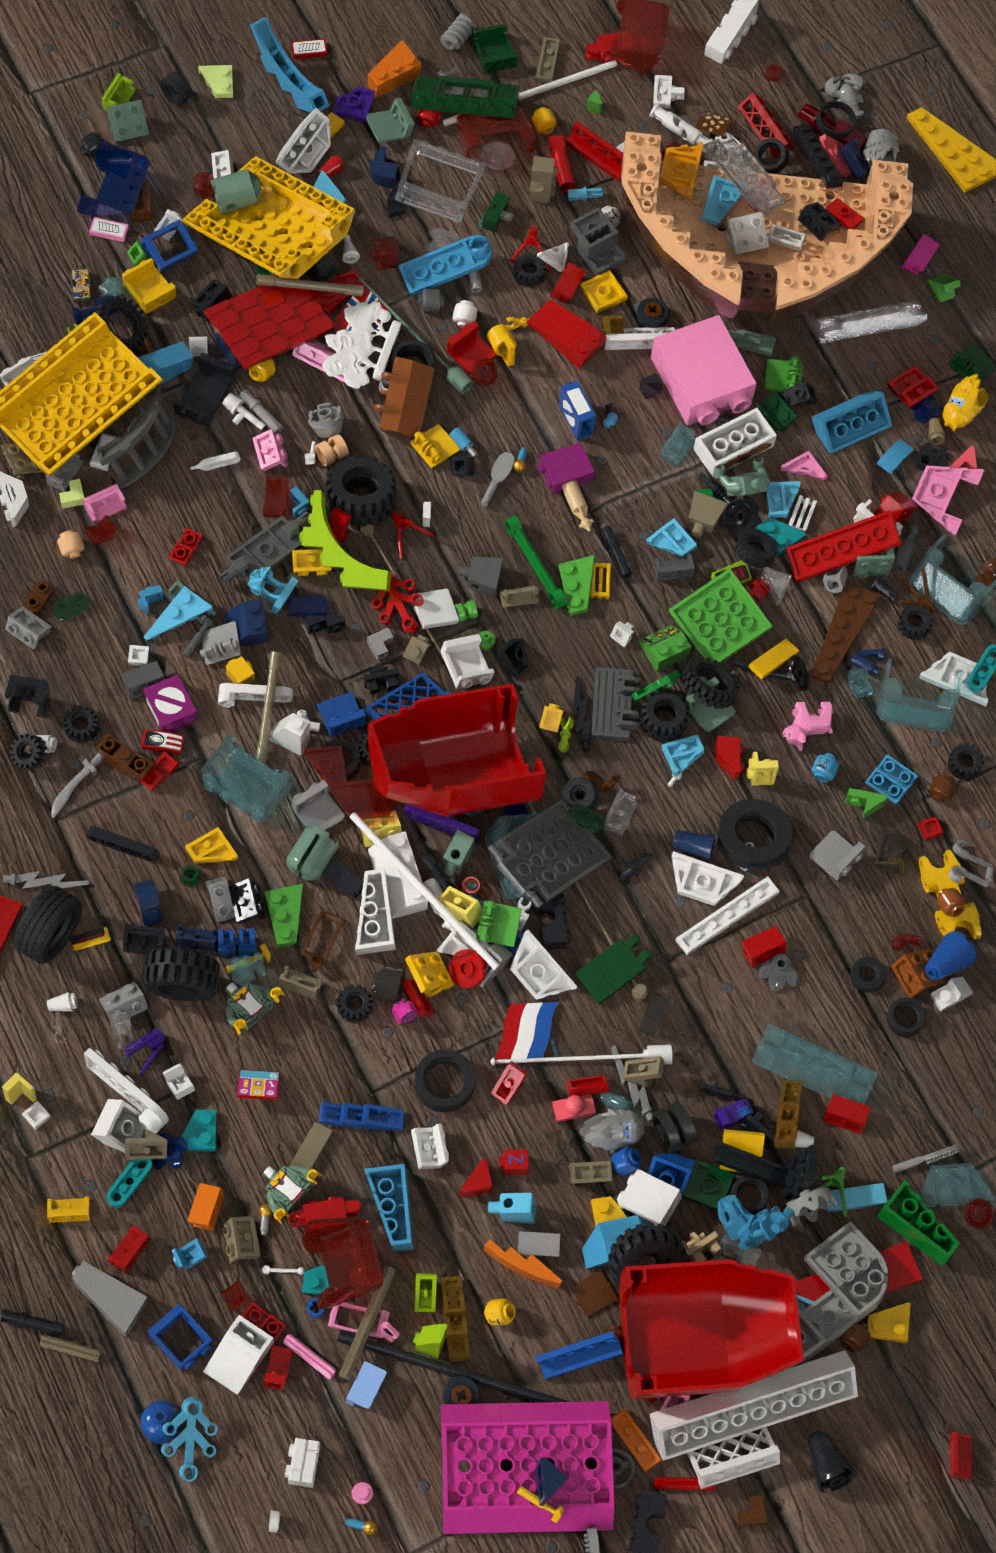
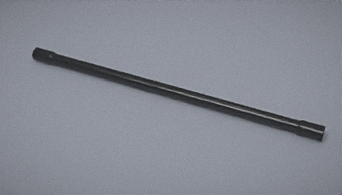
(348, 1337)

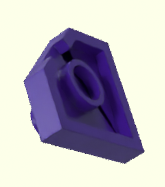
(355, 104)

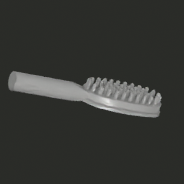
(499, 473)
(929, 1158)

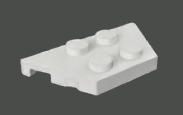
(944, 672)
(703, 880)
(538, 969)

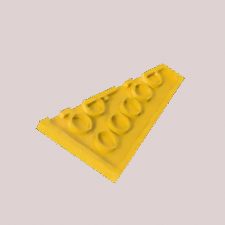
(960, 157)

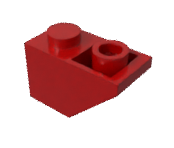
(728, 755)

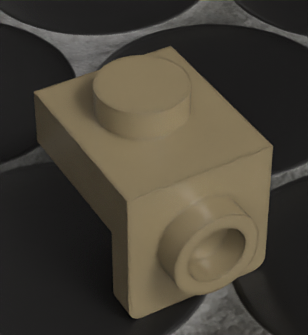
(417, 648)

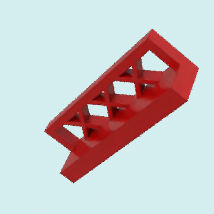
(768, 118)
(596, 152)

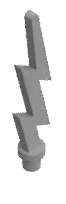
(32, 882)
(635, 1094)

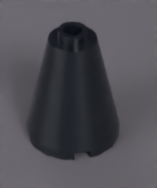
(829, 1463)

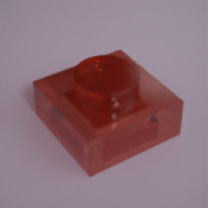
(234, 1296)

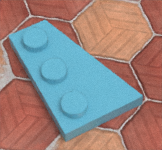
(719, 201)

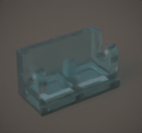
(678, 445)

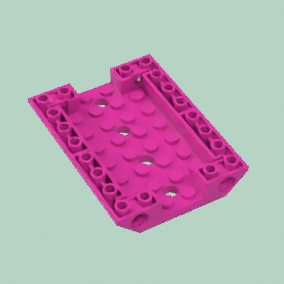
(523, 1433)

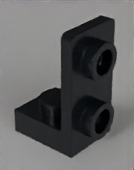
(798, 394)

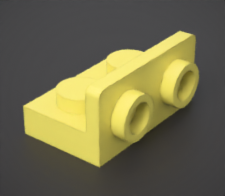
(762, 771)
(382, 827)

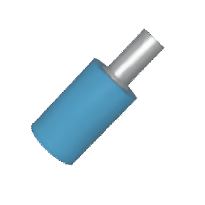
(463, 441)

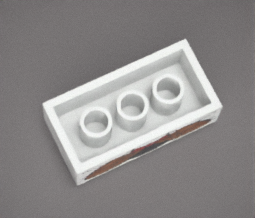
(735, 441)

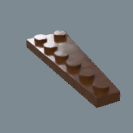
(849, 618)

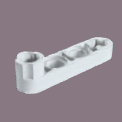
(231, 691)

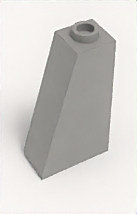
(111, 1297)

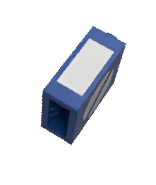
(577, 410)

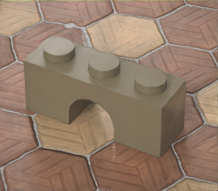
(542, 180)

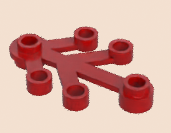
(396, 600)

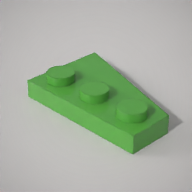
(576, 581)
(284, 912)

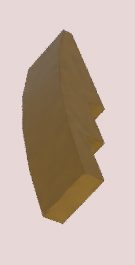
(788, 1114)
(455, 1318)

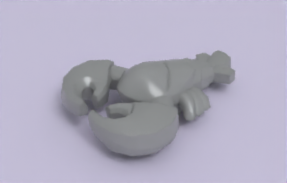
(848, 91)

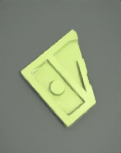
(218, 79)

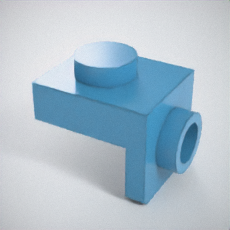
(300, 500)
(148, 596)
(189, 1254)

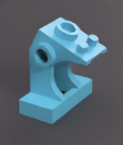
(282, 590)

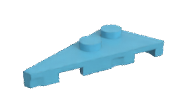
(182, 609)

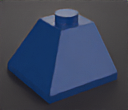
(672, 1169)

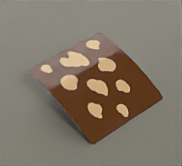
(713, 123)

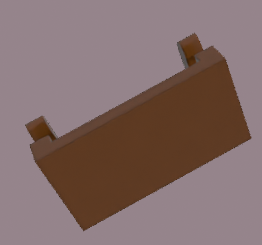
(142, 209)

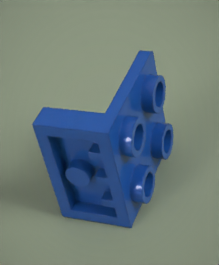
(341, 714)

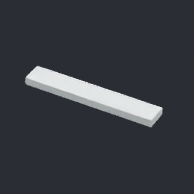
(727, 915)

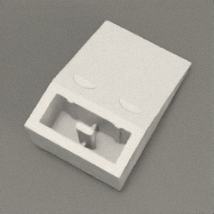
(239, 1354)

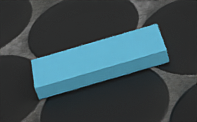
(860, 1197)

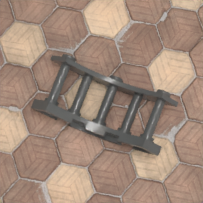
(138, 430)

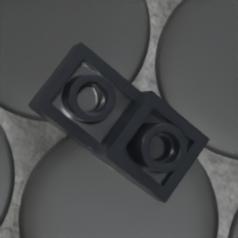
(331, 623)

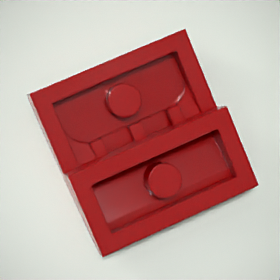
(912, 386)

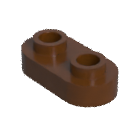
(39, 596)

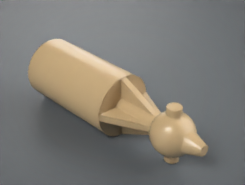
(577, 503)

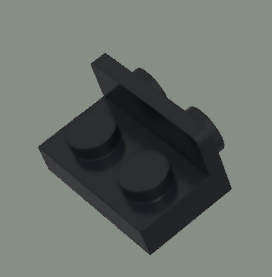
(818, 220)
(247, 901)

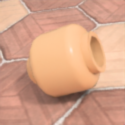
(70, 544)

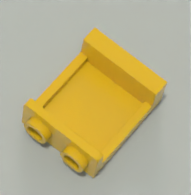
(148, 286)

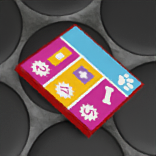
(258, 1084)

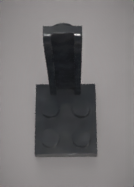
(792, 1179)

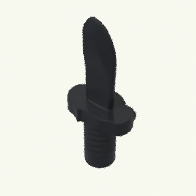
(633, 868)

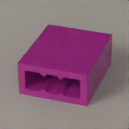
(565, 466)

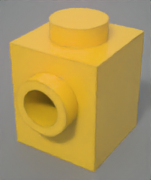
(240, 671)

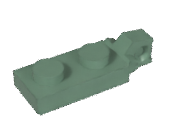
(753, 341)

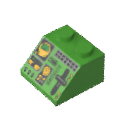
(665, 647)

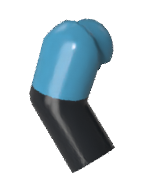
(612, 416)

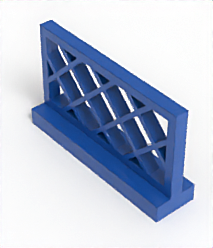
(397, 694)

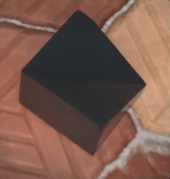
(650, 386)
(463, 465)

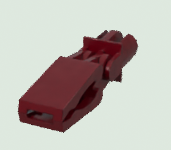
(809, 115)

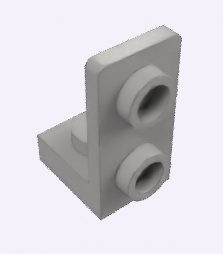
(220, 899)

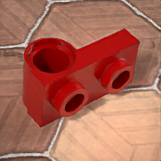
(338, 523)

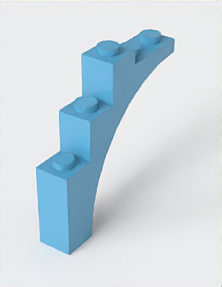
(276, 61)

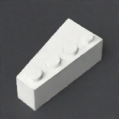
(732, 29)
(375, 922)

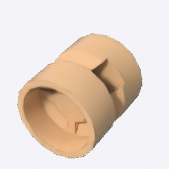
(330, 450)

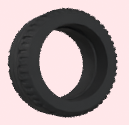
(413, 348)

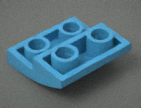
(891, 779)

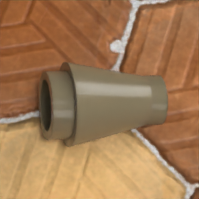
(936, 433)

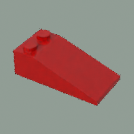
(567, 333)

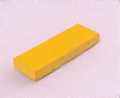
(773, 658)

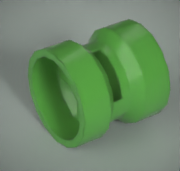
(466, 610)

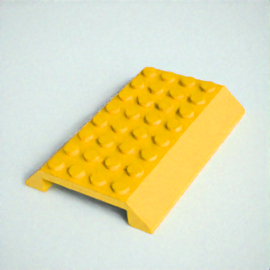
(73, 394)

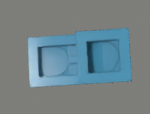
(895, 456)

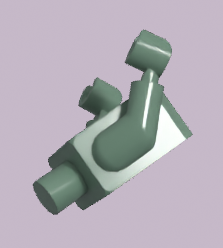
(745, 483)

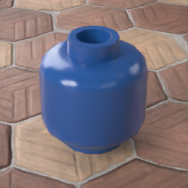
(625, 1161)

